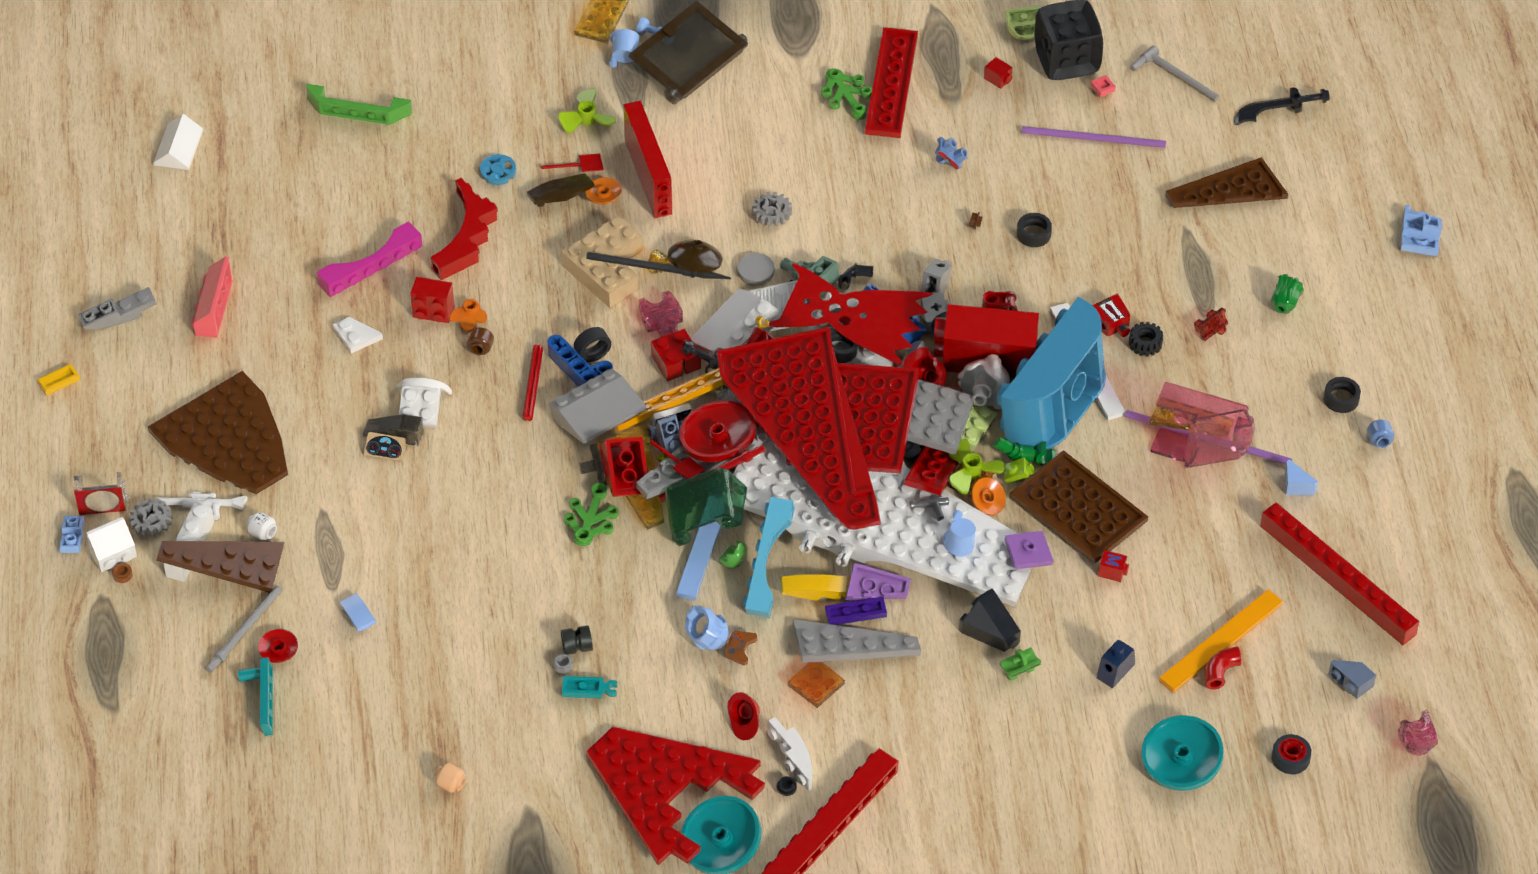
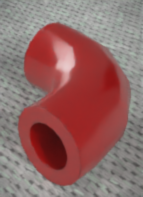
(1219, 664)

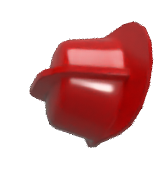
(743, 715)

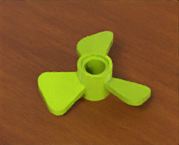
(585, 115)
(971, 467)

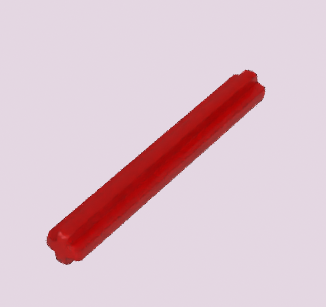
(532, 384)

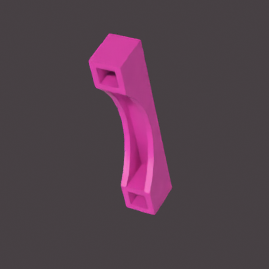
(338, 277)

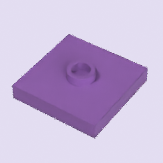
(1028, 550)

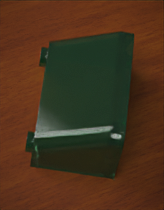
(704, 500)

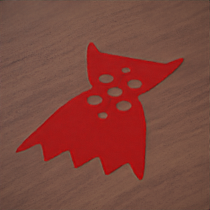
(885, 309)

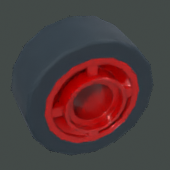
(1289, 745)

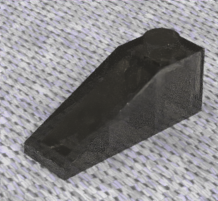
(401, 425)

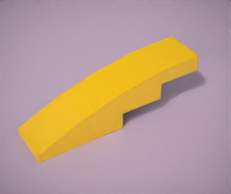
(814, 586)

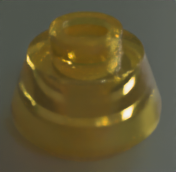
(658, 257)

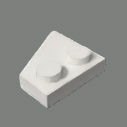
(356, 334)

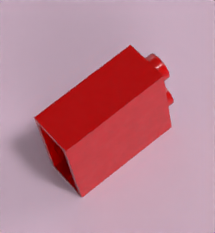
(976, 332)

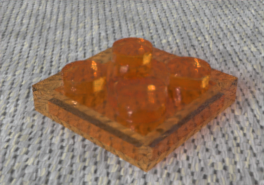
(816, 683)

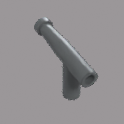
(935, 503)

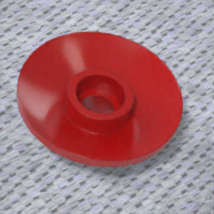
(275, 640)

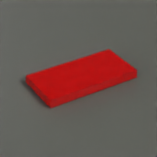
(931, 471)

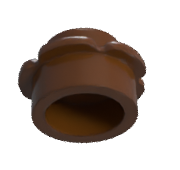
(975, 220)

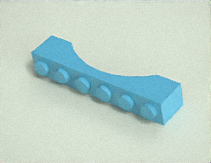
(778, 519)

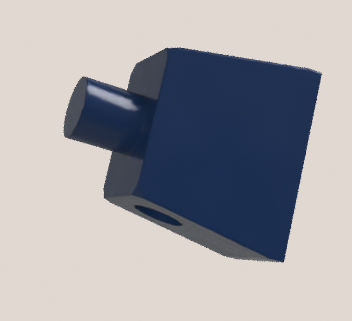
(1119, 658)

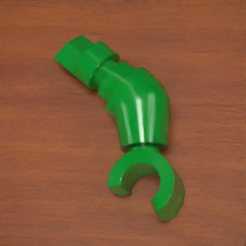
(1017, 451)

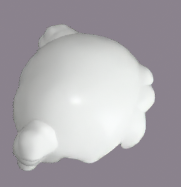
(983, 380)

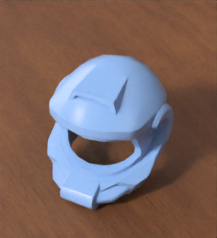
(714, 632)

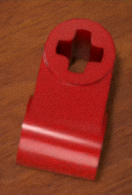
(999, 300)

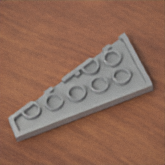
(658, 480)
(835, 643)

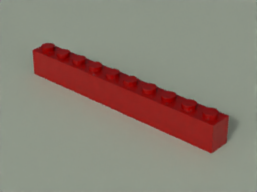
(1339, 573)
(835, 815)

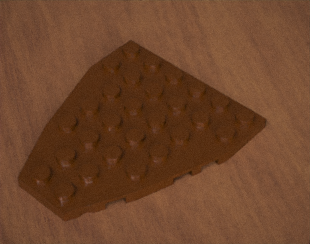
(227, 435)

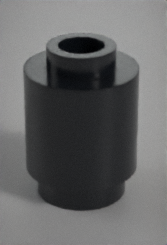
(912, 451)

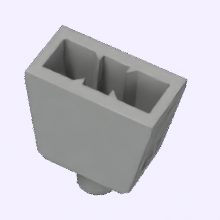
(936, 273)

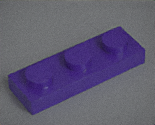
(856, 611)

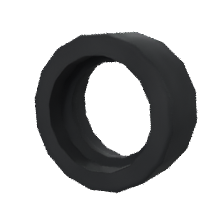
(1038, 220)
(589, 336)
(843, 356)
(1337, 405)

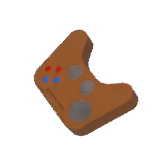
(737, 645)

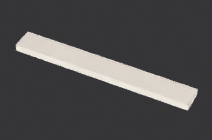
(1107, 398)

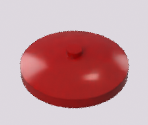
(717, 431)

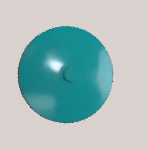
(1182, 753)
(725, 831)

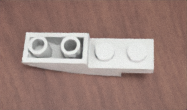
(796, 754)

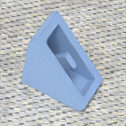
(1298, 481)

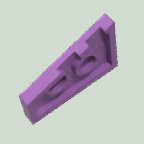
(874, 583)

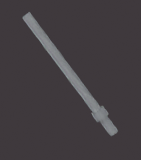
(221, 654)

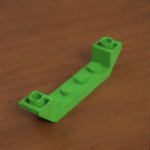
(398, 110)

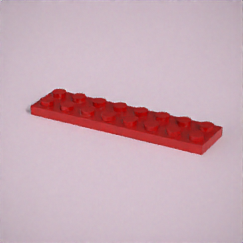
(891, 82)

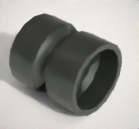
(576, 640)

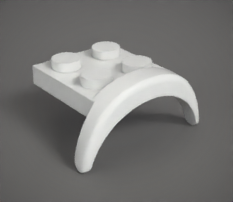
(422, 398)

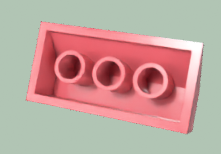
(213, 299)

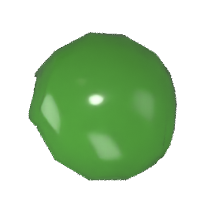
(734, 555)

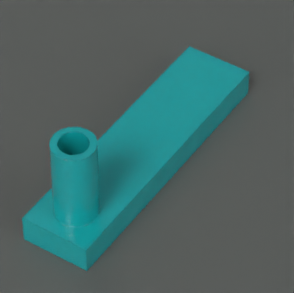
(265, 674)

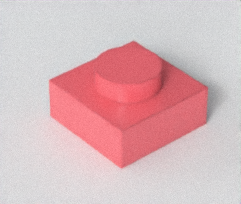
(1103, 86)

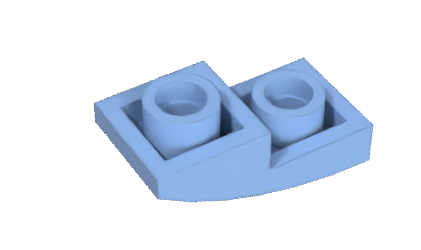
(72, 534)
(357, 612)

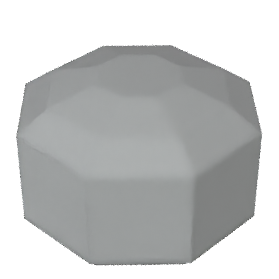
(563, 663)

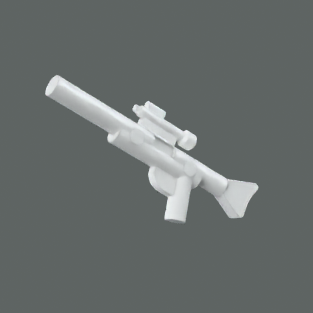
(206, 500)

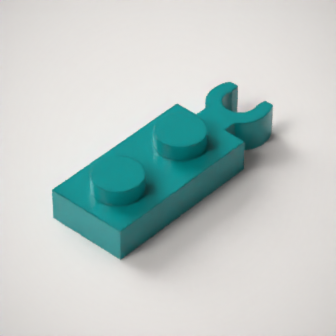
(587, 687)

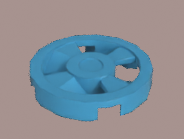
(497, 169)

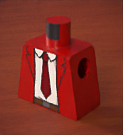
(1113, 316)

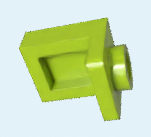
(1018, 470)

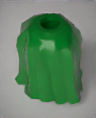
(1286, 294)

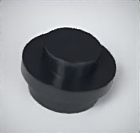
(786, 786)

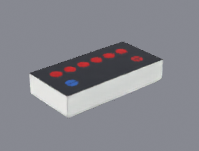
(680, 411)

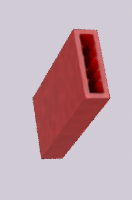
(647, 159)

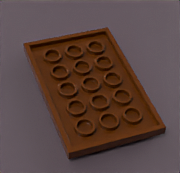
(1078, 506)

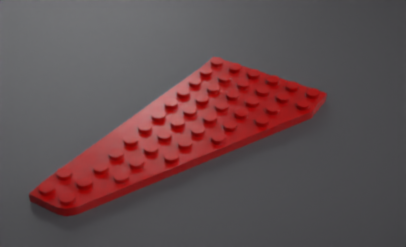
(802, 406)

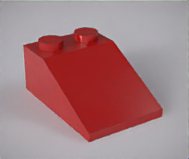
(623, 464)

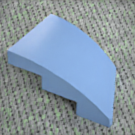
(1420, 232)

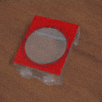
(101, 498)

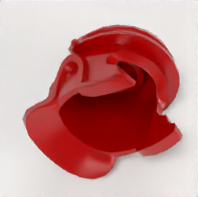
(930, 368)

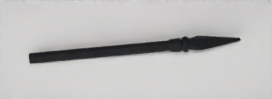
(652, 265)

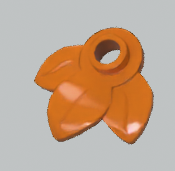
(468, 315)

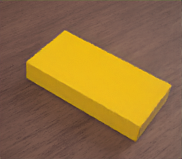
(58, 379)

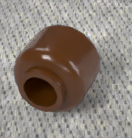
(480, 341)

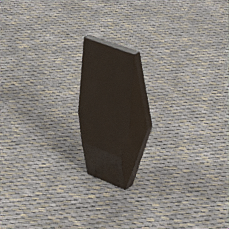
(560, 189)

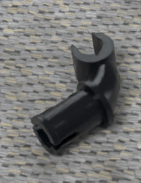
(855, 270)

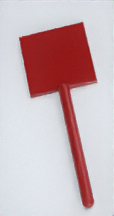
(588, 163)
(687, 468)

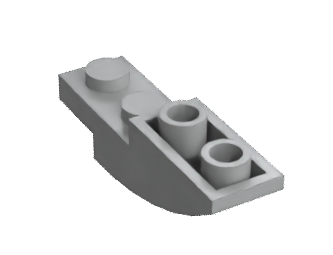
(115, 313)

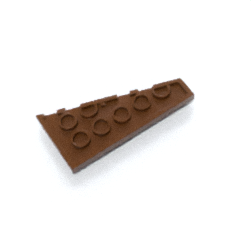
(1238, 184)
(237, 562)

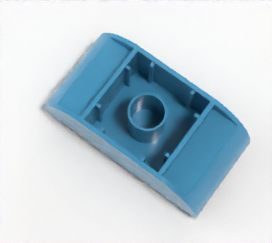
(1057, 381)

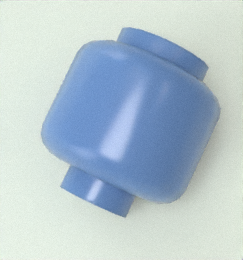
(1380, 433)

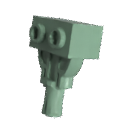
(824, 268)

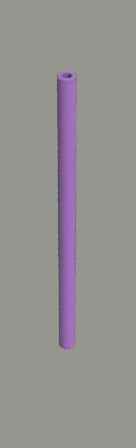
(1094, 137)

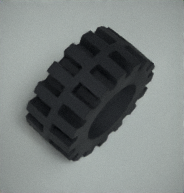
(1146, 347)

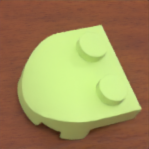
(1021, 22)

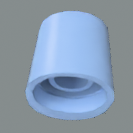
(624, 43)
(961, 536)

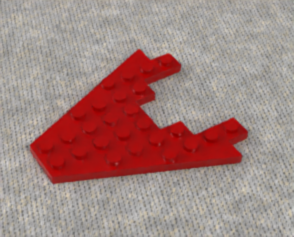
(651, 771)

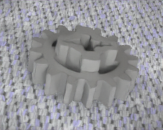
(772, 209)
(152, 517)

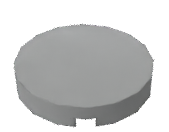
(756, 269)

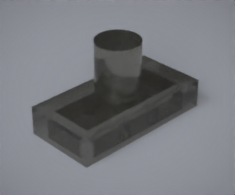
(594, 464)

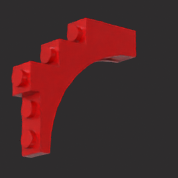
(464, 249)

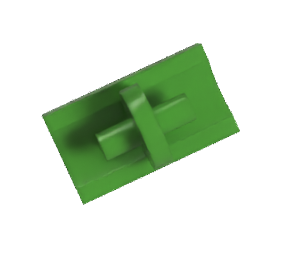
(1019, 663)

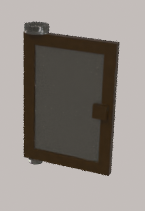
(688, 51)

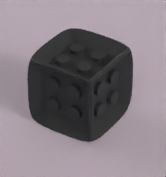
(1068, 39)

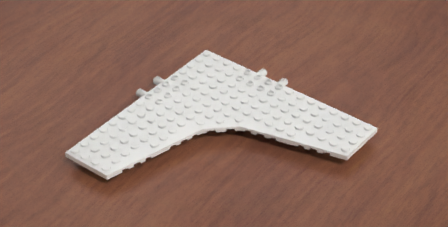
(905, 535)

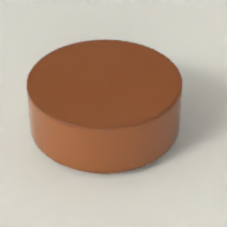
(122, 573)

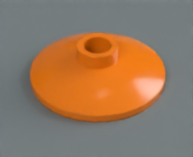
(605, 191)
(994, 494)

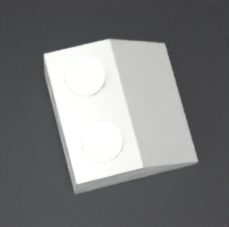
(111, 544)

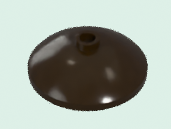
(695, 256)

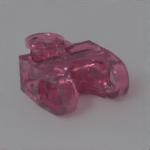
(661, 316)

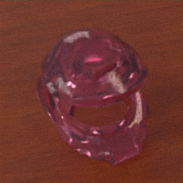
(1418, 736)

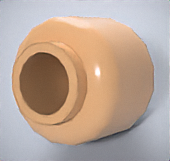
(450, 777)

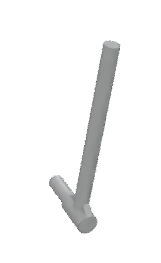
(1152, 55)

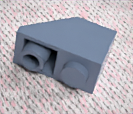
(668, 433)
(1353, 676)

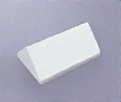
(178, 143)

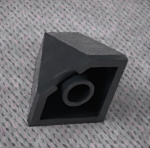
(990, 623)

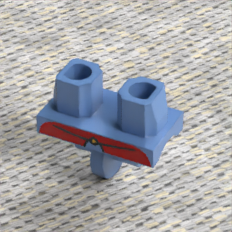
(948, 153)

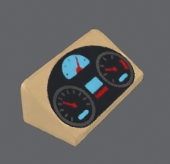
(385, 446)

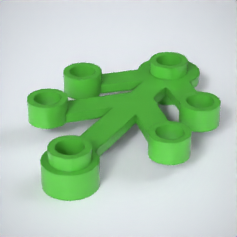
(836, 77)
(584, 536)

